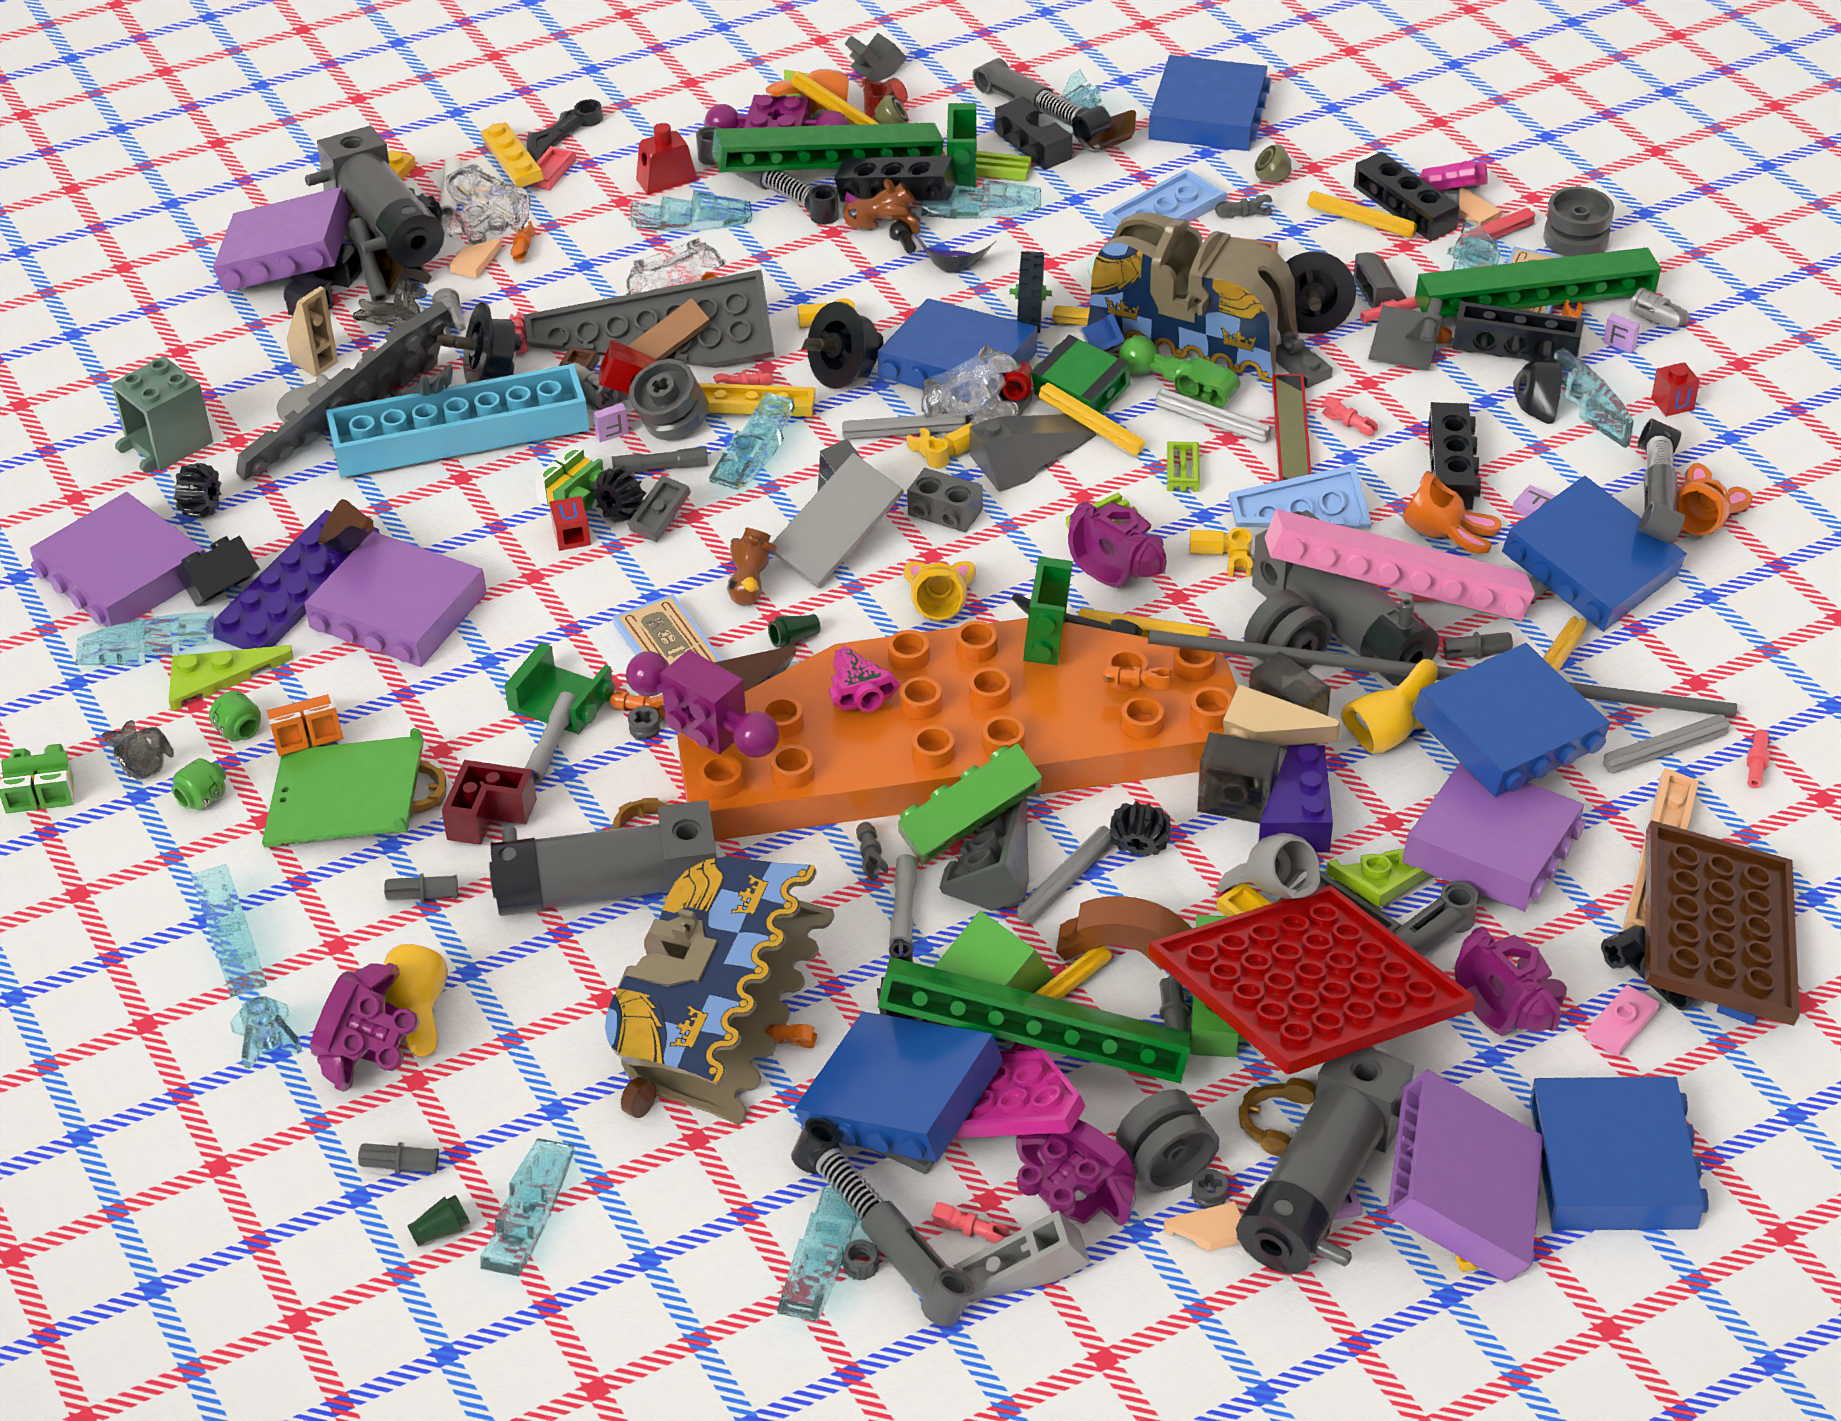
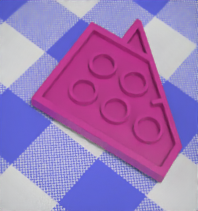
(1024, 1098)

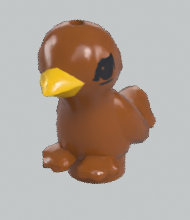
(750, 557)

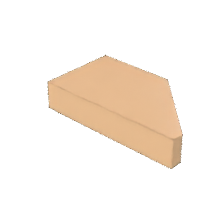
(1476, 209)
(475, 258)
(1208, 1227)

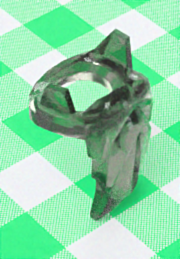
(392, 313)
(135, 753)

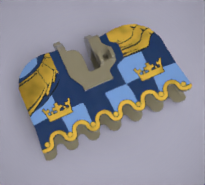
(1195, 294)
(715, 981)

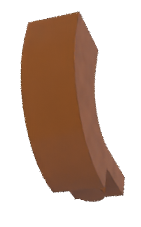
(1117, 922)

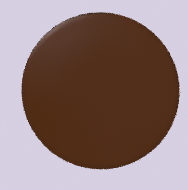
(638, 1097)

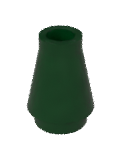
(792, 629)
(439, 1221)

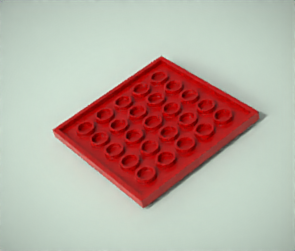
(1310, 978)

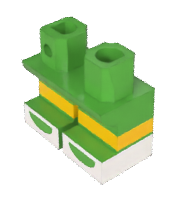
(568, 478)
(35, 779)

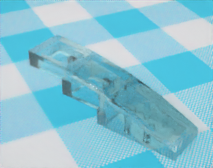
(991, 201)
(700, 213)
(1595, 398)
(133, 640)
(228, 930)
(528, 1207)
(818, 1258)

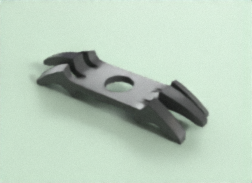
(423, 386)

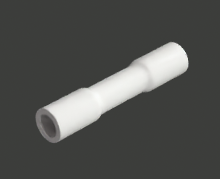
(447, 204)

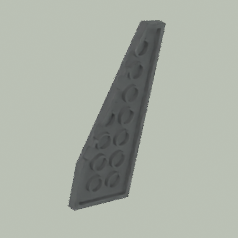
(732, 303)
(405, 354)

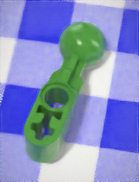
(1191, 377)

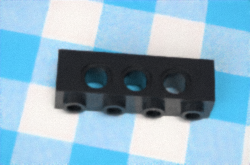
(925, 177)
(1406, 195)
(1515, 332)
(1453, 449)

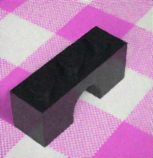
(1019, 126)
(342, 274)

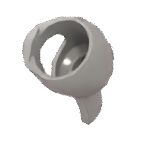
(1276, 865)

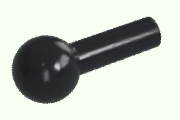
(901, 232)

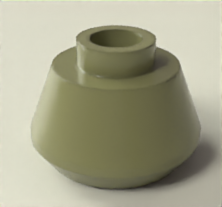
(890, 111)
(1273, 164)

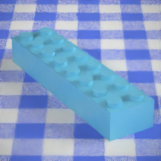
(457, 420)

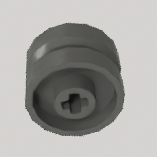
(1578, 221)
(668, 399)
(1289, 622)
(1167, 1140)

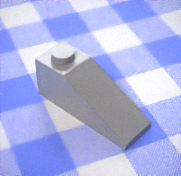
(1027, 1258)

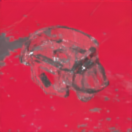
(482, 205)
(673, 266)
(971, 388)

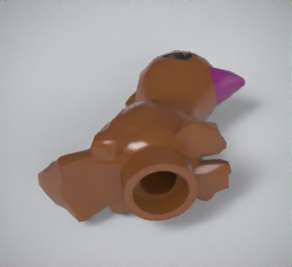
(888, 204)

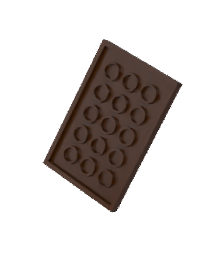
(1720, 923)

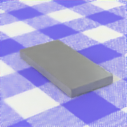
(836, 520)

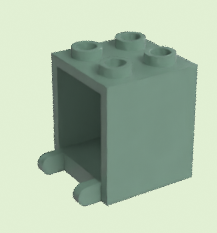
(161, 414)

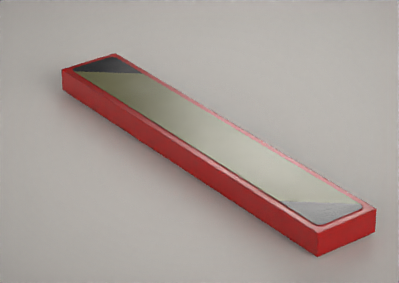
(1291, 426)

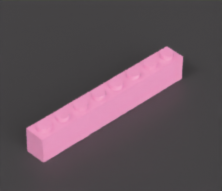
(1398, 565)

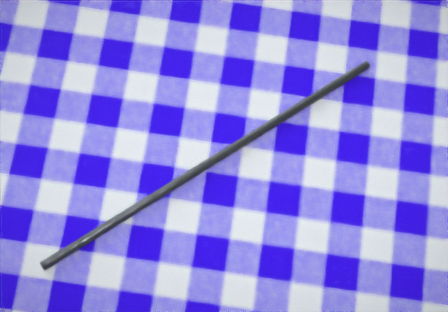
(1405, 668)

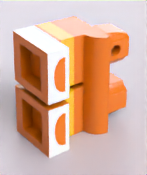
(308, 718)

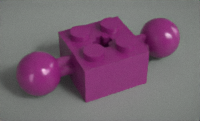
(772, 112)
(703, 702)

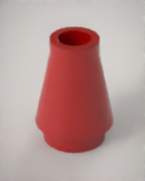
(1018, 383)

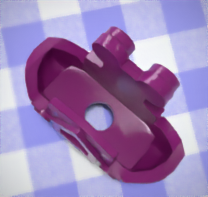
(1114, 550)
(1509, 994)
(361, 1025)
(1082, 1162)

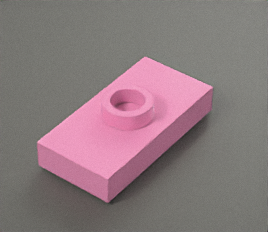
(1622, 1020)

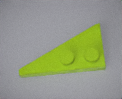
(219, 670)
(1377, 876)

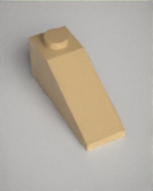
(311, 334)
(1276, 721)

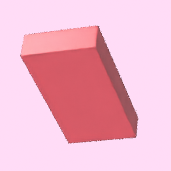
(554, 165)

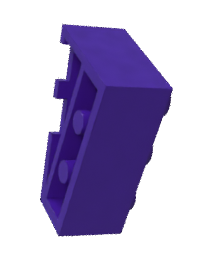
(1301, 798)

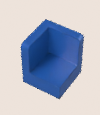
(1103, 334)

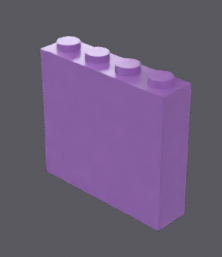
(283, 239)
(115, 560)
(396, 598)
(1495, 843)
(1466, 1176)

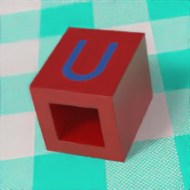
(1675, 389)
(570, 523)

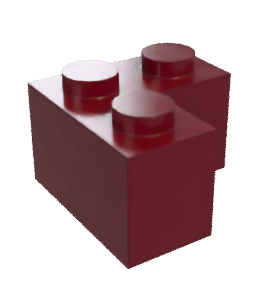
(487, 794)

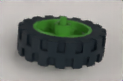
(1030, 289)

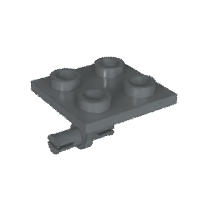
(1407, 336)

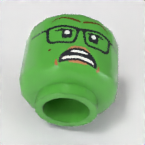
(235, 716)
(199, 784)

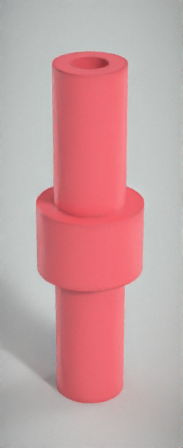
(1374, 313)
(1758, 758)

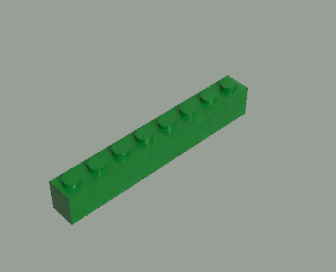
(820, 145)
(1541, 281)
(1035, 1020)

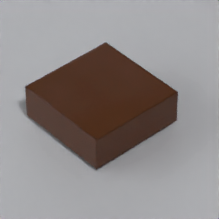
(585, 357)

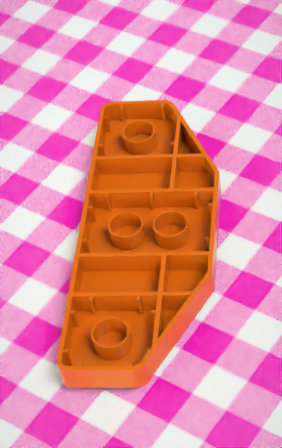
(956, 706)

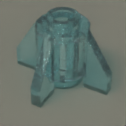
(1081, 95)
(1474, 248)
(263, 1028)

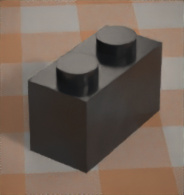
(217, 570)

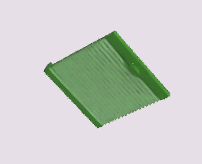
(344, 790)

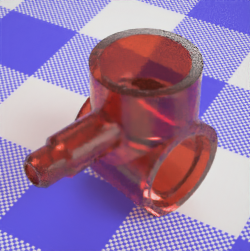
(876, 91)

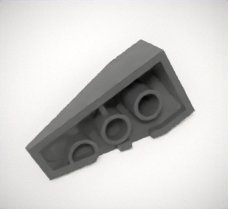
(1018, 446)
(993, 864)

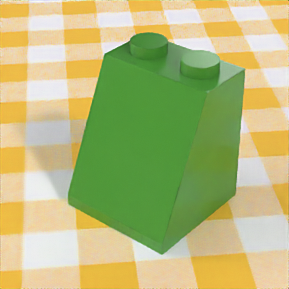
(995, 955)

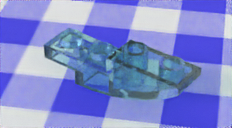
(755, 445)

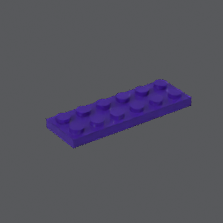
(278, 594)

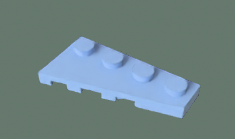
(1329, 495)

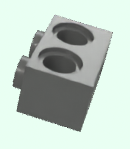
(945, 499)

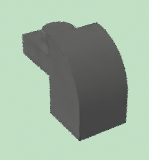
(877, 59)

